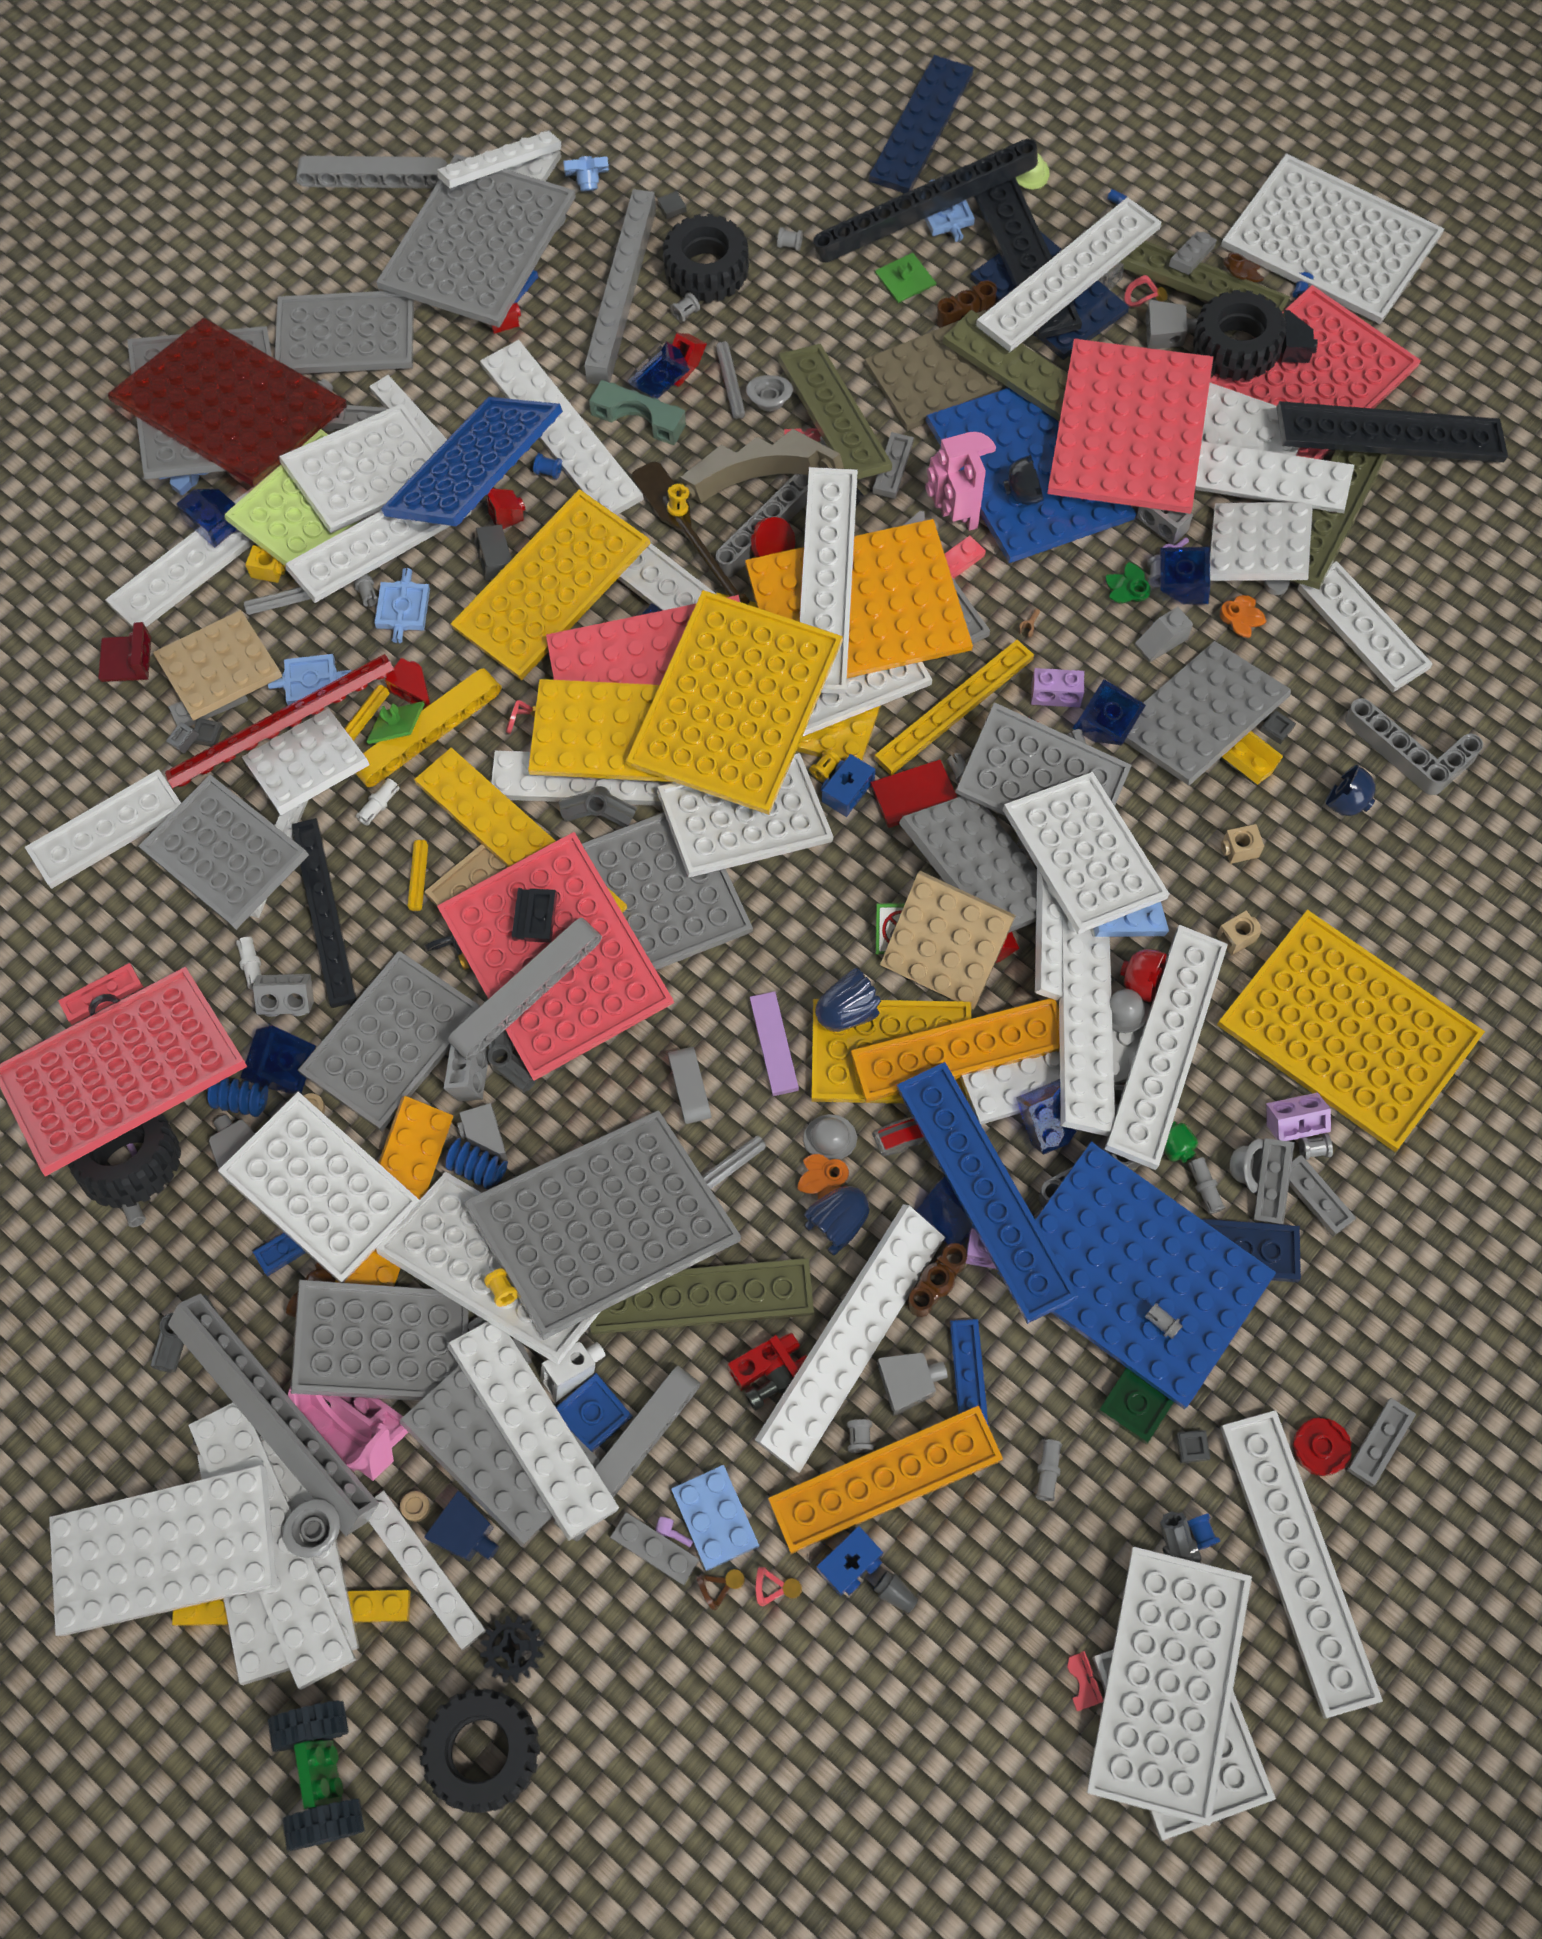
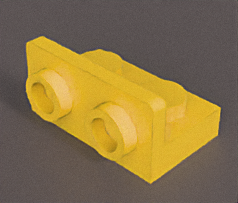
(1253, 757)

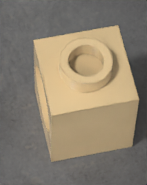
(1249, 837)
(1236, 941)

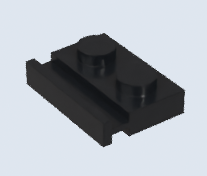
(534, 915)

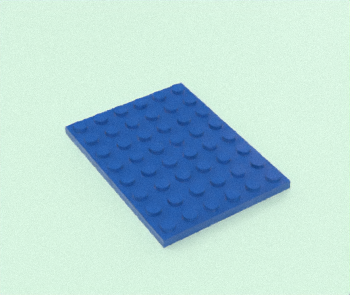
(1020, 431)
(1138, 1248)

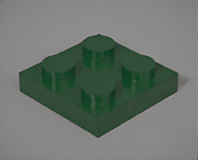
(1136, 1406)

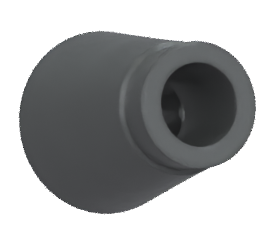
(894, 1591)

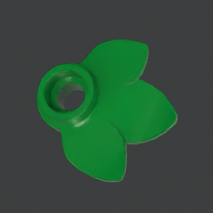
(1124, 586)

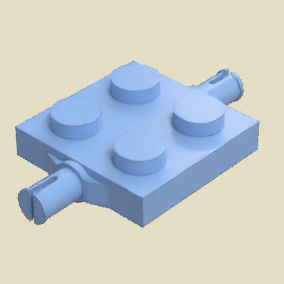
(951, 220)
(402, 605)
(306, 675)

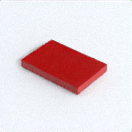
(912, 791)

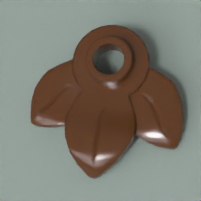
(1242, 268)

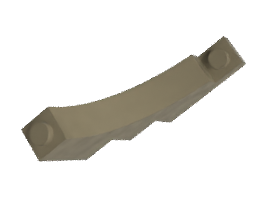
(788, 455)

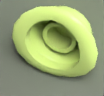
(1036, 177)

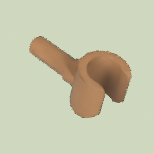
(1029, 623)

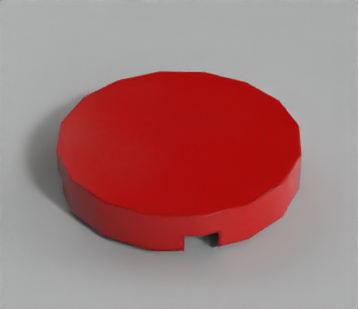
(772, 536)
(1322, 1447)

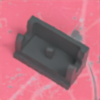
(492, 550)

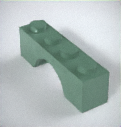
(613, 402)

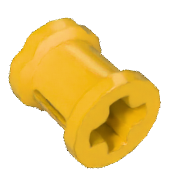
(674, 500)
(825, 765)
(501, 1287)

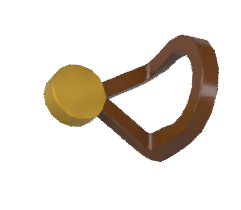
(734, 1580)

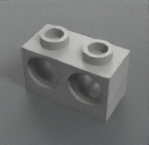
(1167, 524)
(282, 989)
(465, 1077)

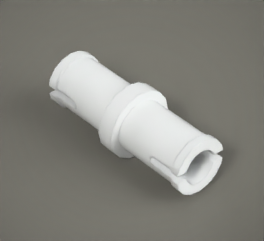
(377, 802)
(249, 960)

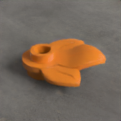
(1242, 615)
(818, 1177)

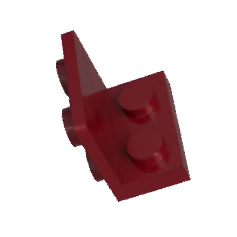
(126, 656)

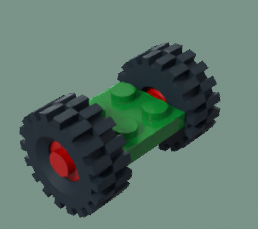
(311, 1735)

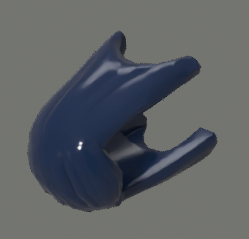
(848, 1003)
(839, 1215)

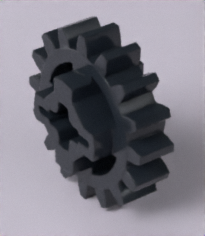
(499, 1651)

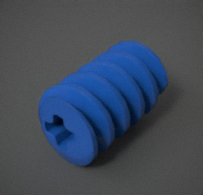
(238, 1098)
(475, 1166)

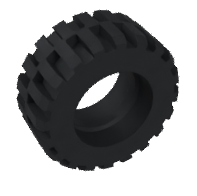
(704, 236)
(1243, 313)
(136, 1177)
(438, 1749)

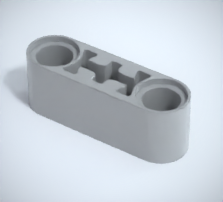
(689, 1085)

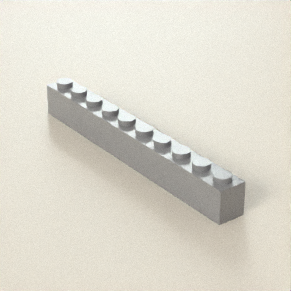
(620, 287)
(272, 1412)

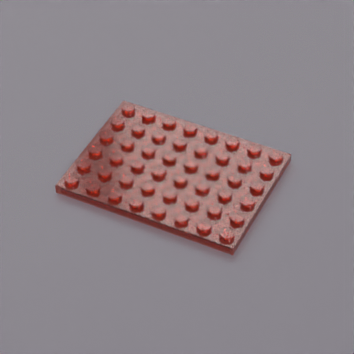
(227, 401)

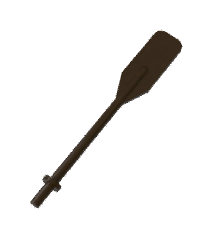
(654, 485)

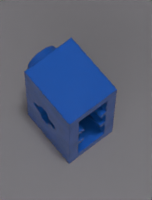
(847, 785)
(856, 1545)

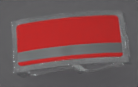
(898, 1136)

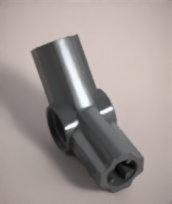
(584, 805)
(513, 1068)
(168, 1346)
(1178, 1537)

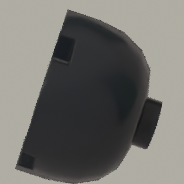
(1023, 482)

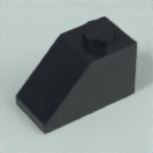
(1298, 340)

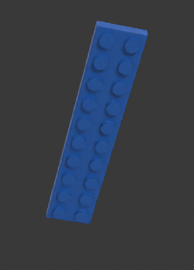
(987, 1193)

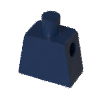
(462, 1530)

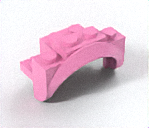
(960, 491)
(355, 1428)

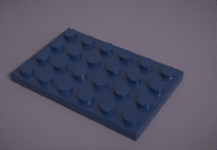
(1095, 306)

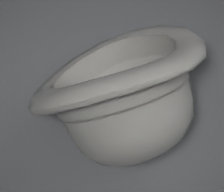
(769, 392)
(1128, 1011)
(830, 1136)
(1246, 1164)
(316, 1523)

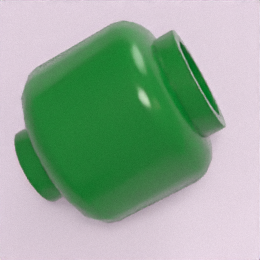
(1180, 1143)

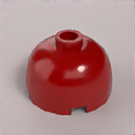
(1144, 972)

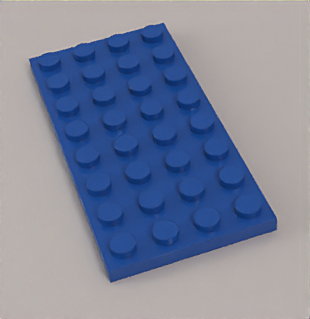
(472, 461)

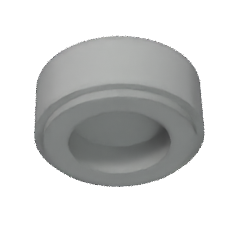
(1276, 587)

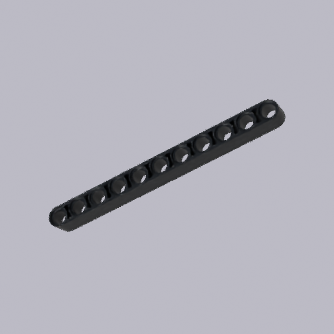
(926, 200)

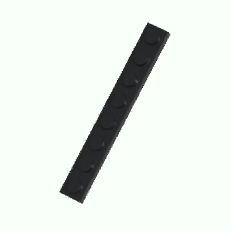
(325, 915)

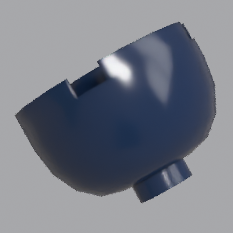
(1353, 793)

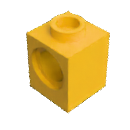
(258, 565)

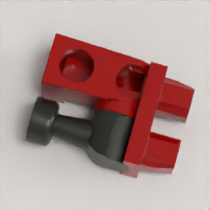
(770, 1360)

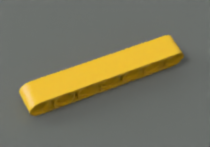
(431, 725)

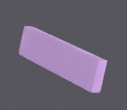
(774, 1044)

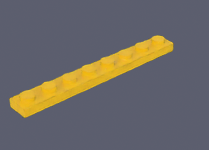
(953, 707)
(365, 1607)

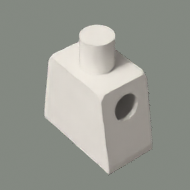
(571, 1371)

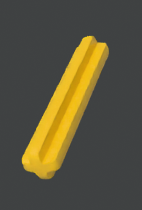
(366, 711)
(417, 876)

